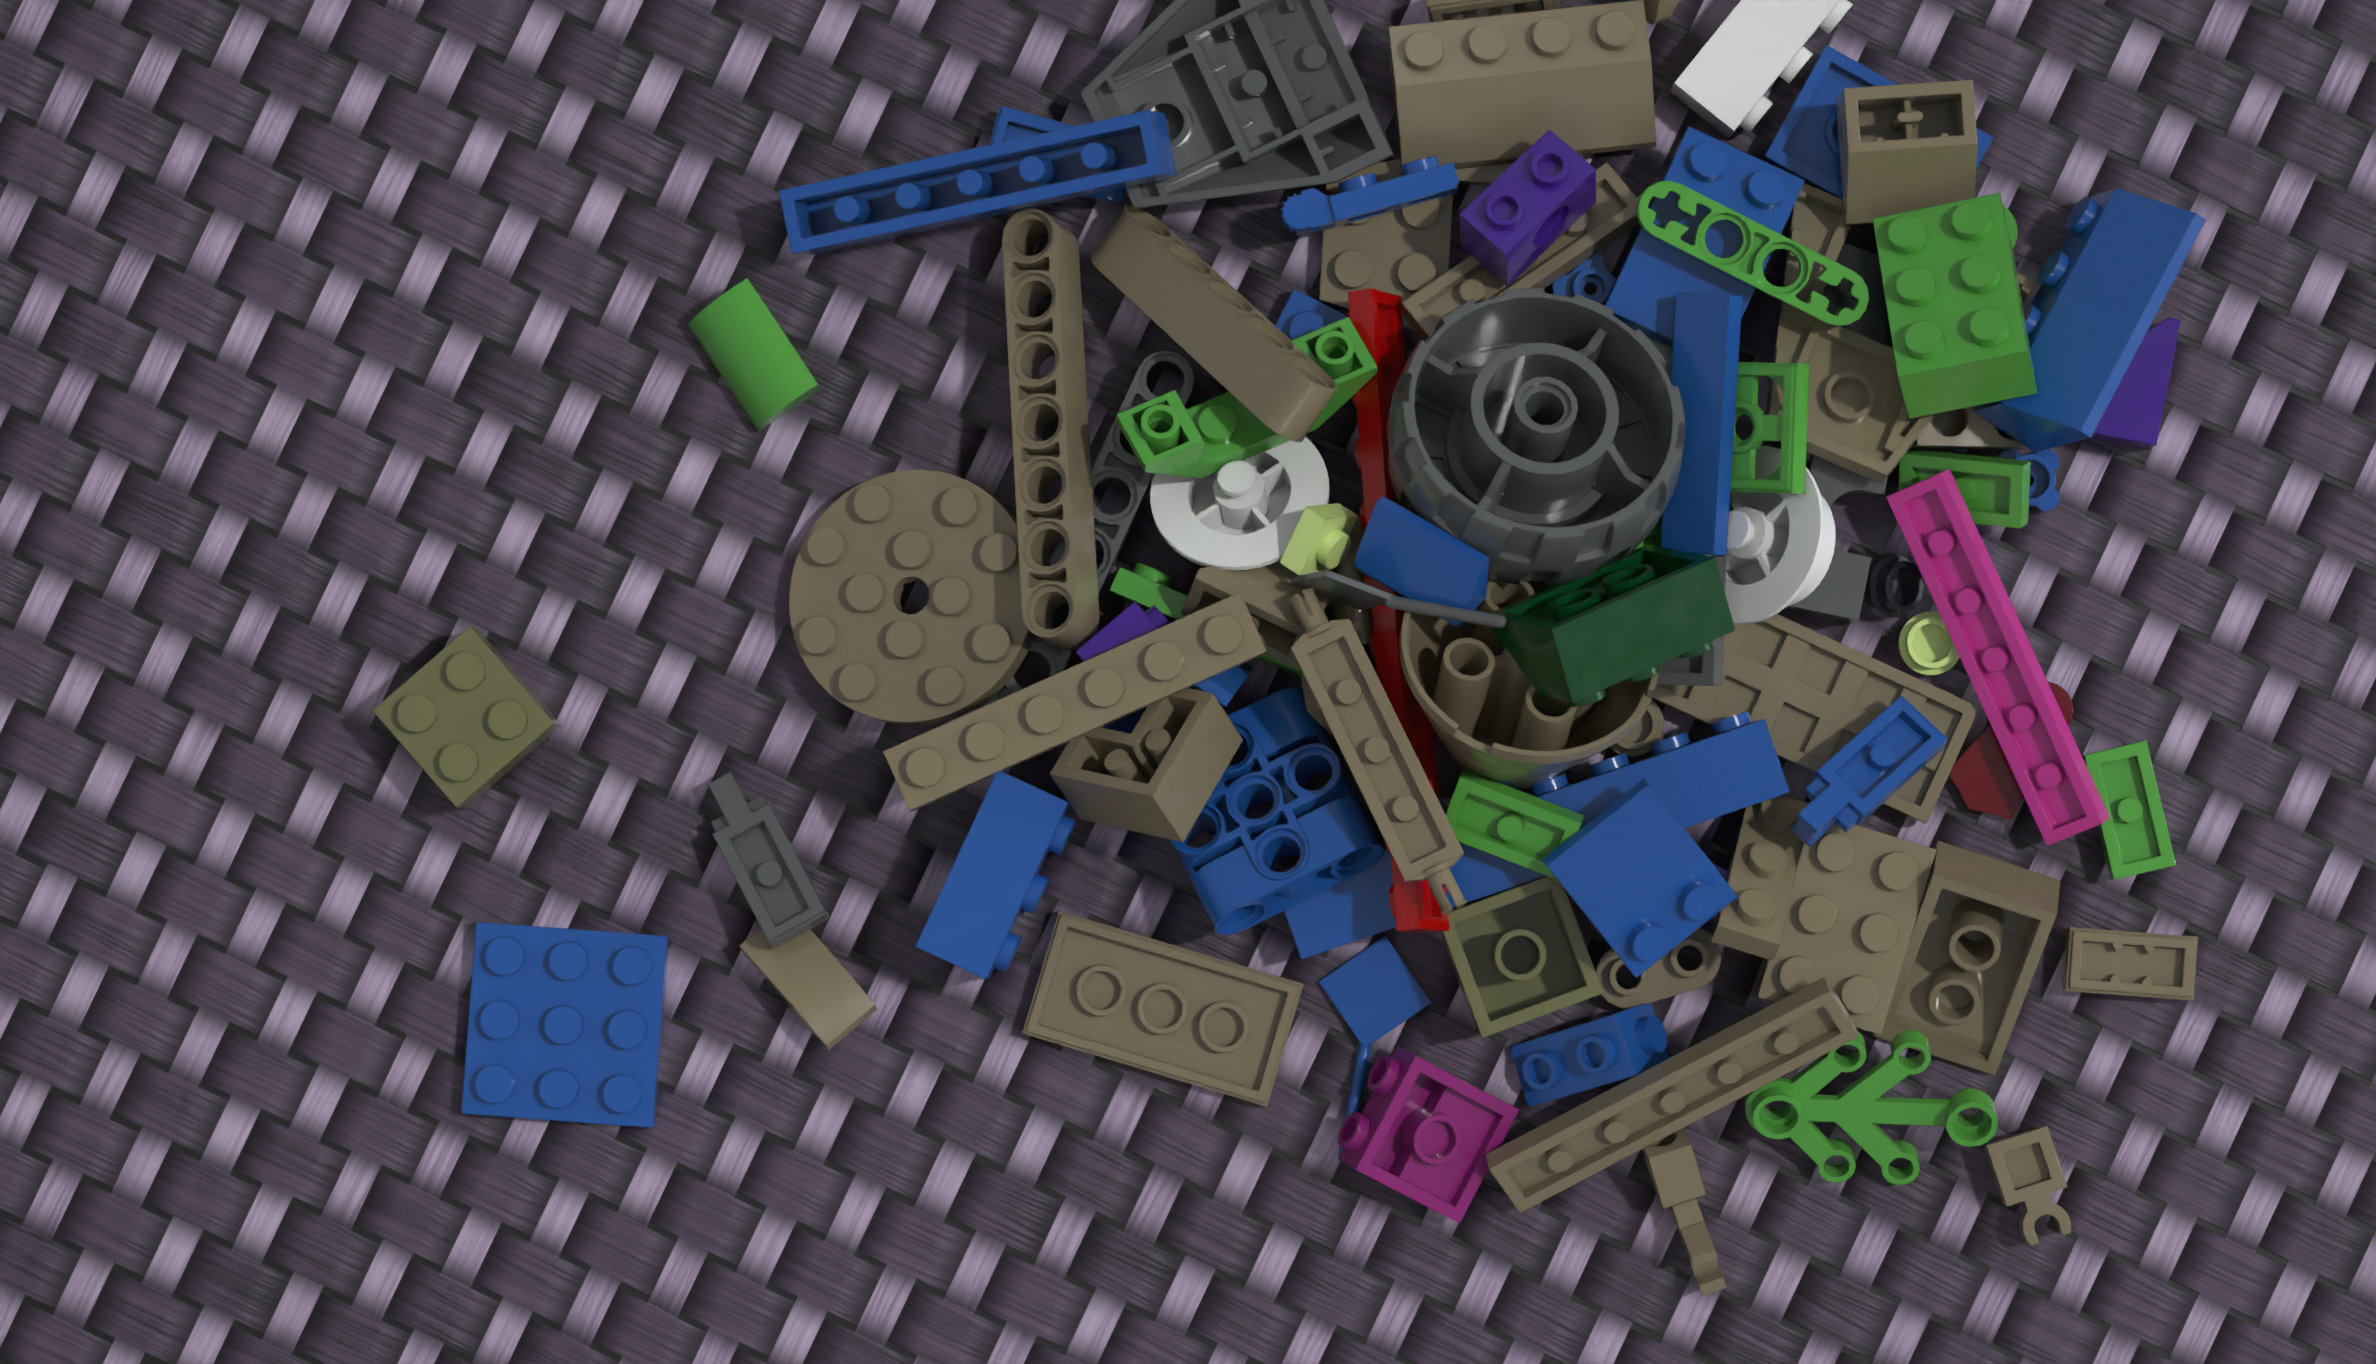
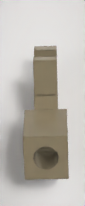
(1678, 1187)

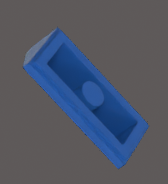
(1421, 559)

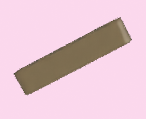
(1214, 323)

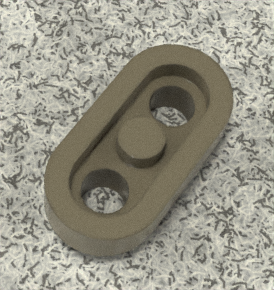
(1662, 978)

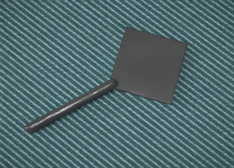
(1364, 597)

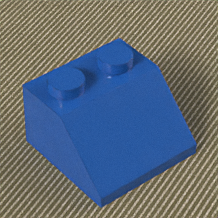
(1639, 878)

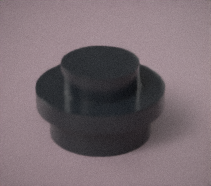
(1893, 585)

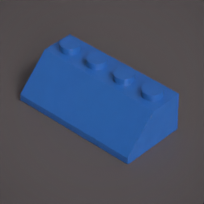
(2094, 313)

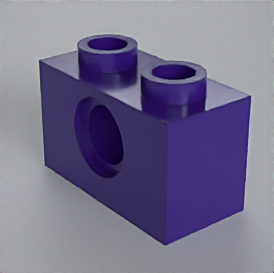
(1528, 208)

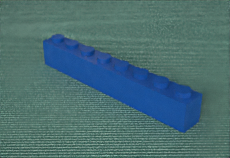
(1691, 779)

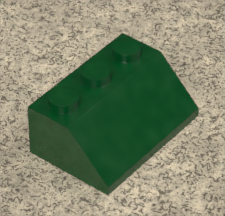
(1617, 623)

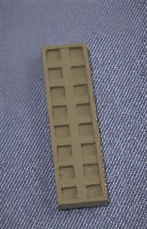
(1821, 698)

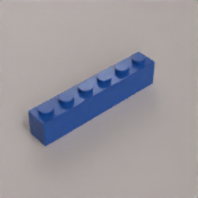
(978, 183)

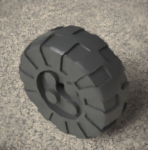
(1537, 434)

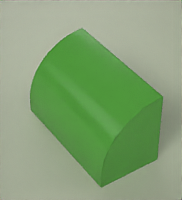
(753, 355)

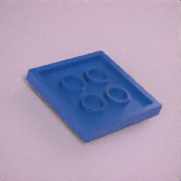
(565, 1024)

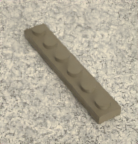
(1075, 702)
(1672, 1095)

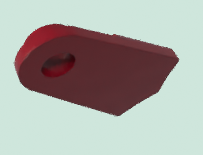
(1985, 774)

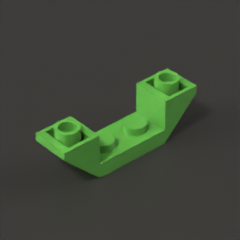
(1222, 429)

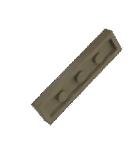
(1599, 226)

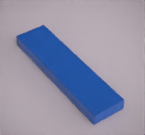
(1706, 374)

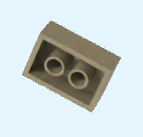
(1849, 921)

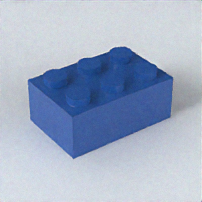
(996, 876)

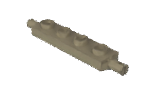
(1377, 751)

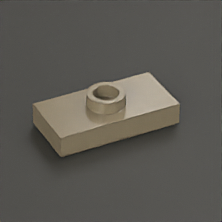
(2130, 963)

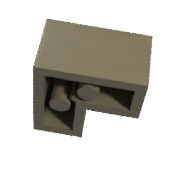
(1157, 773)

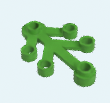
(1861, 1109)

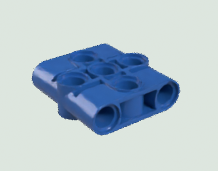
(1319, 825)

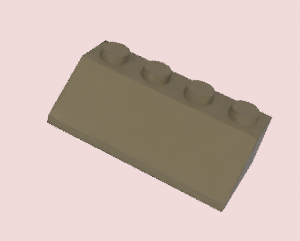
(1501, 81)

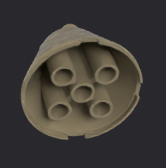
(1492, 712)

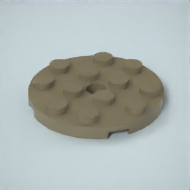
(851, 586)

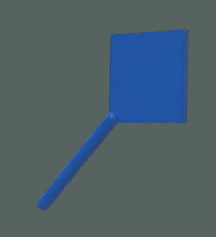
(1373, 997)

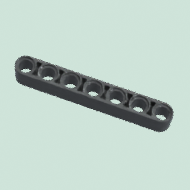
(1119, 466)

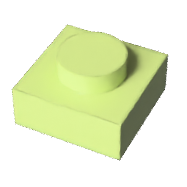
(1319, 539)

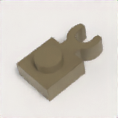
(2027, 1172)

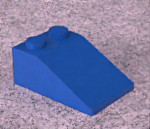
(1656, 271)

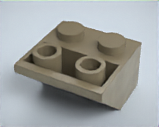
(1906, 147)

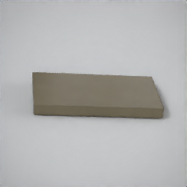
(1163, 1008)

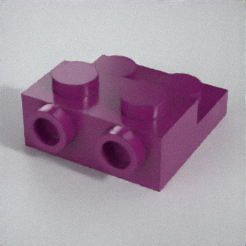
(1425, 1133)

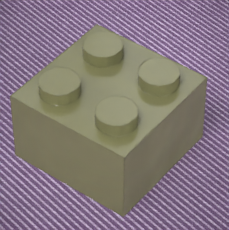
(467, 717)
(1519, 955)

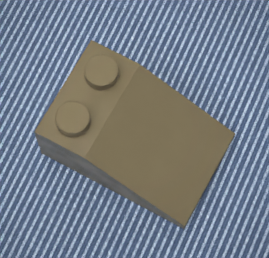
(1972, 956)

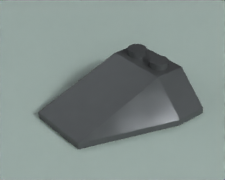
(1249, 99)

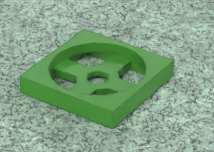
(1788, 428)

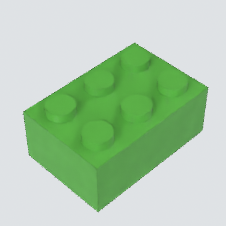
(1954, 306)

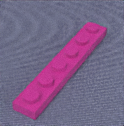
(1998, 657)

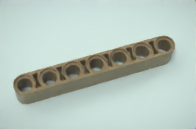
(1067, 452)

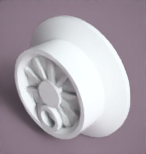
(1244, 510)
(1775, 545)

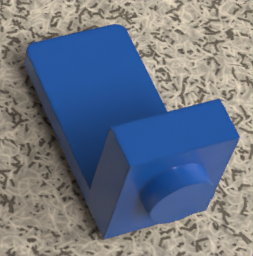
(1590, 1054)

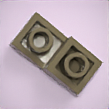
(811, 984)

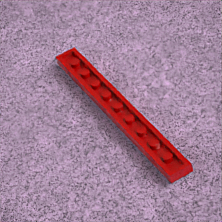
(1380, 326)

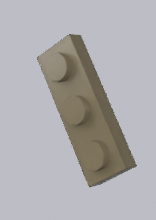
(1761, 877)

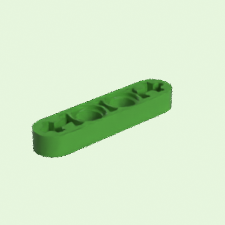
(1754, 248)

